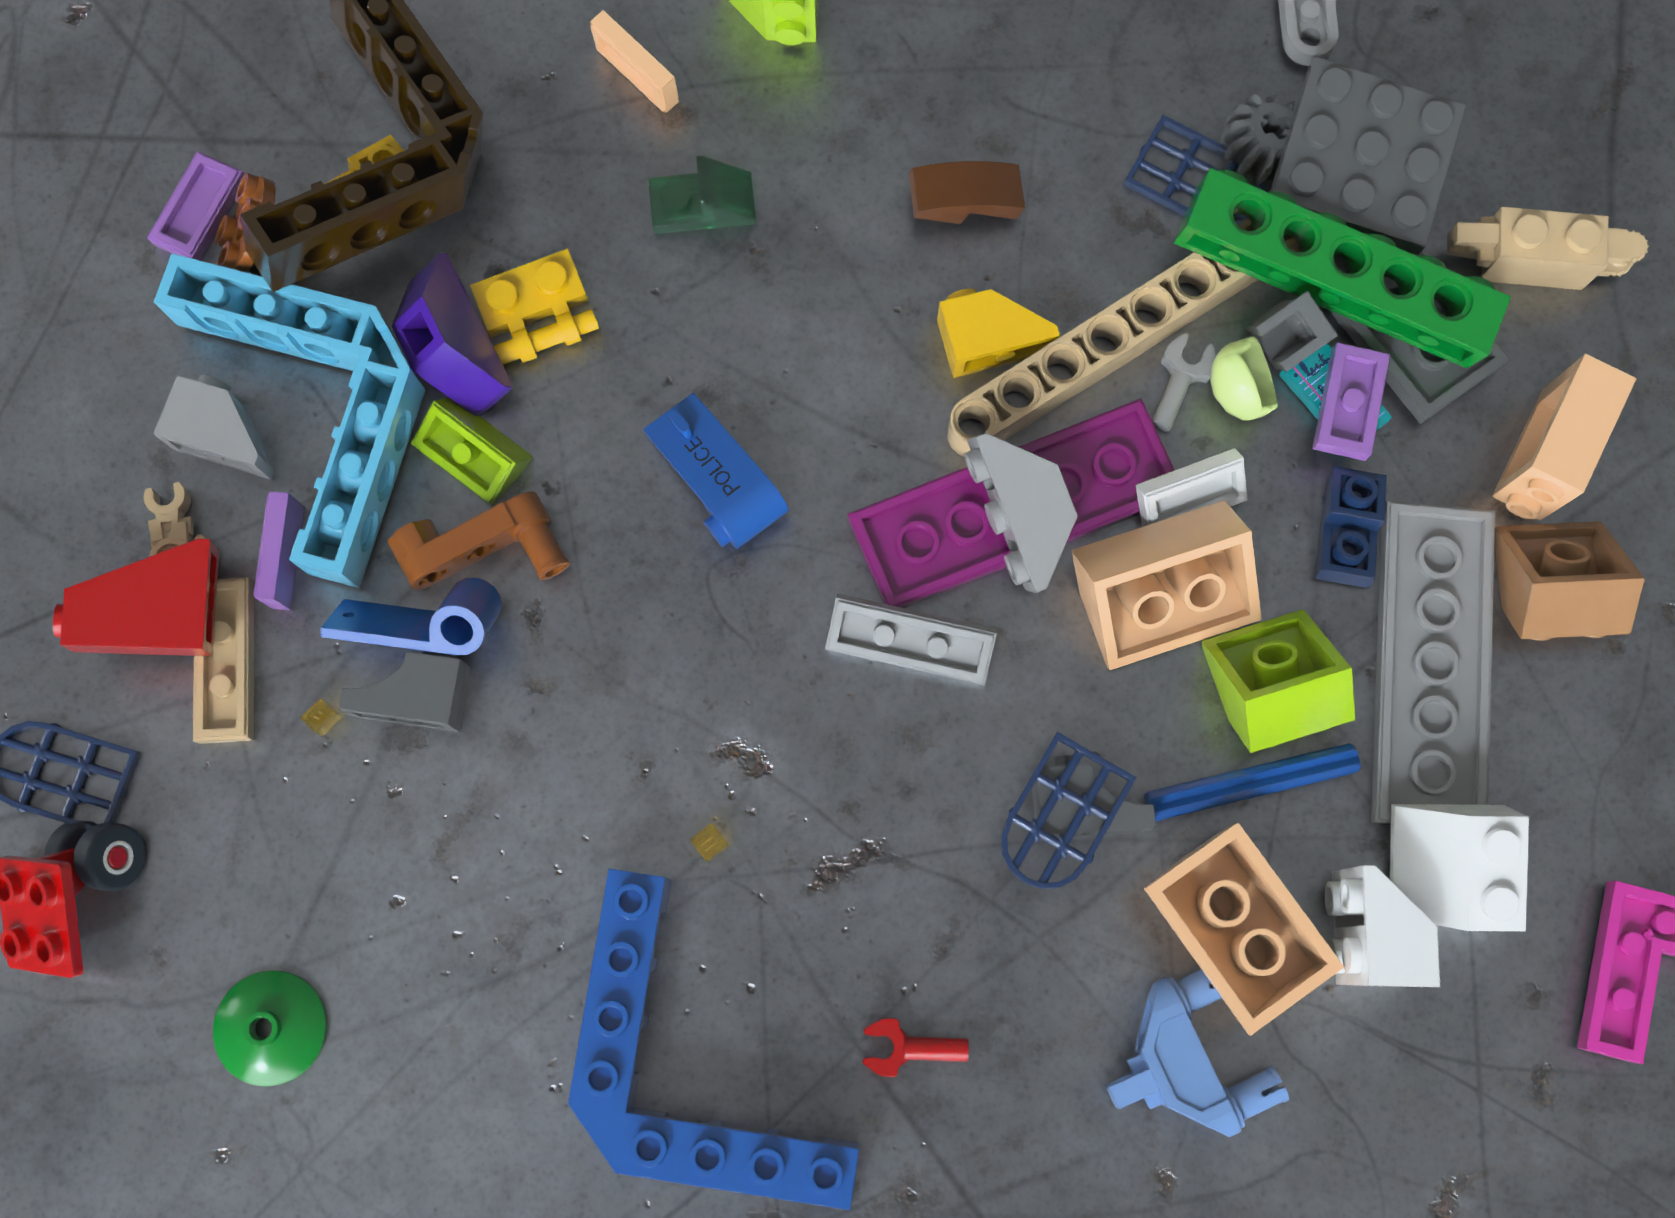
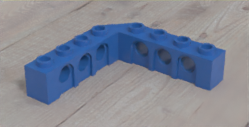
(645, 1140)

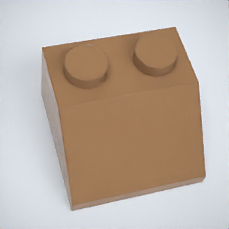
(1565, 580)

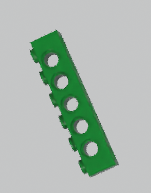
(1411, 316)

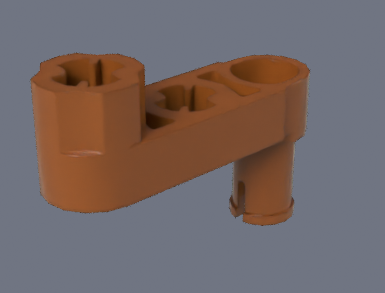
(433, 558)

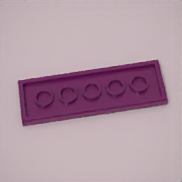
(940, 530)

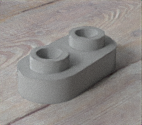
(1311, 21)

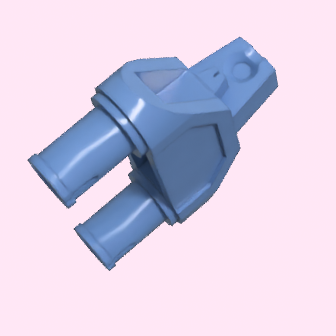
(1175, 1069)

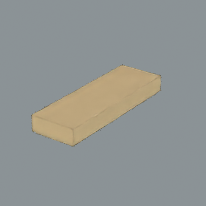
(226, 679)

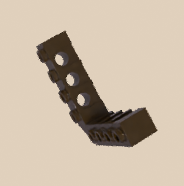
(393, 194)

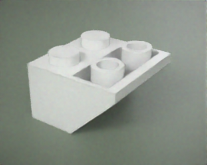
(1379, 932)

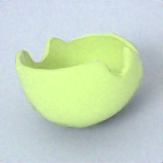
(1243, 380)

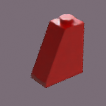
(146, 606)

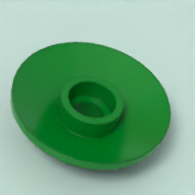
(296, 1033)

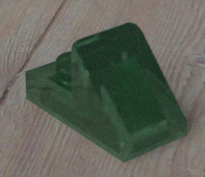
(702, 200)

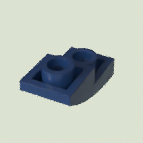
(1350, 527)

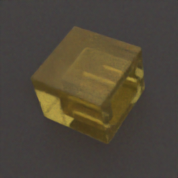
(321, 717)
(709, 842)

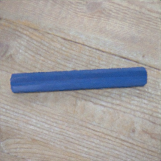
(1253, 781)

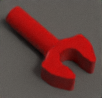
(911, 1048)

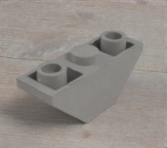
(1025, 505)

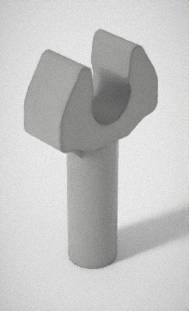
(1181, 377)

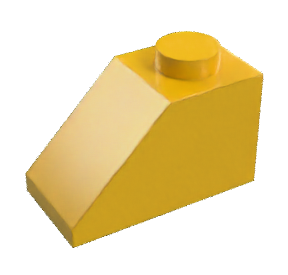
(989, 331)

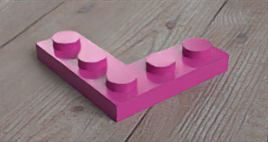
(1624, 972)

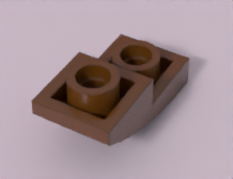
(958, 188)

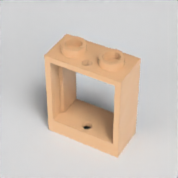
(1563, 438)

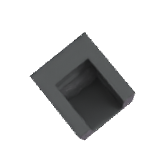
(1292, 331)

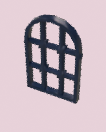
(1187, 160)
(85, 767)
(1086, 808)

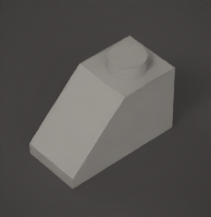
(212, 425)

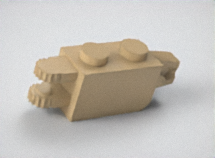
(1546, 247)

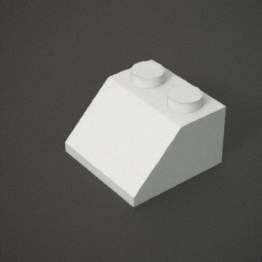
(1462, 863)

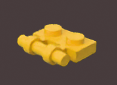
(531, 294)

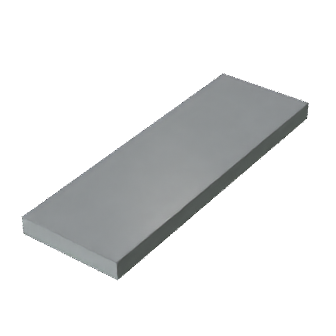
(1433, 657)

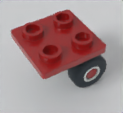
(41, 893)

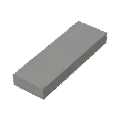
(911, 639)

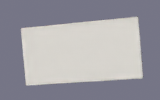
(1193, 487)

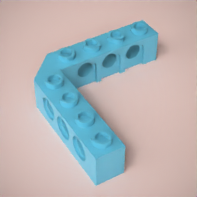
(377, 415)

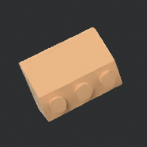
(1169, 583)
(1243, 927)

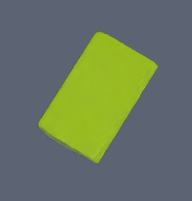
(470, 449)

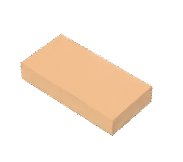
(634, 62)

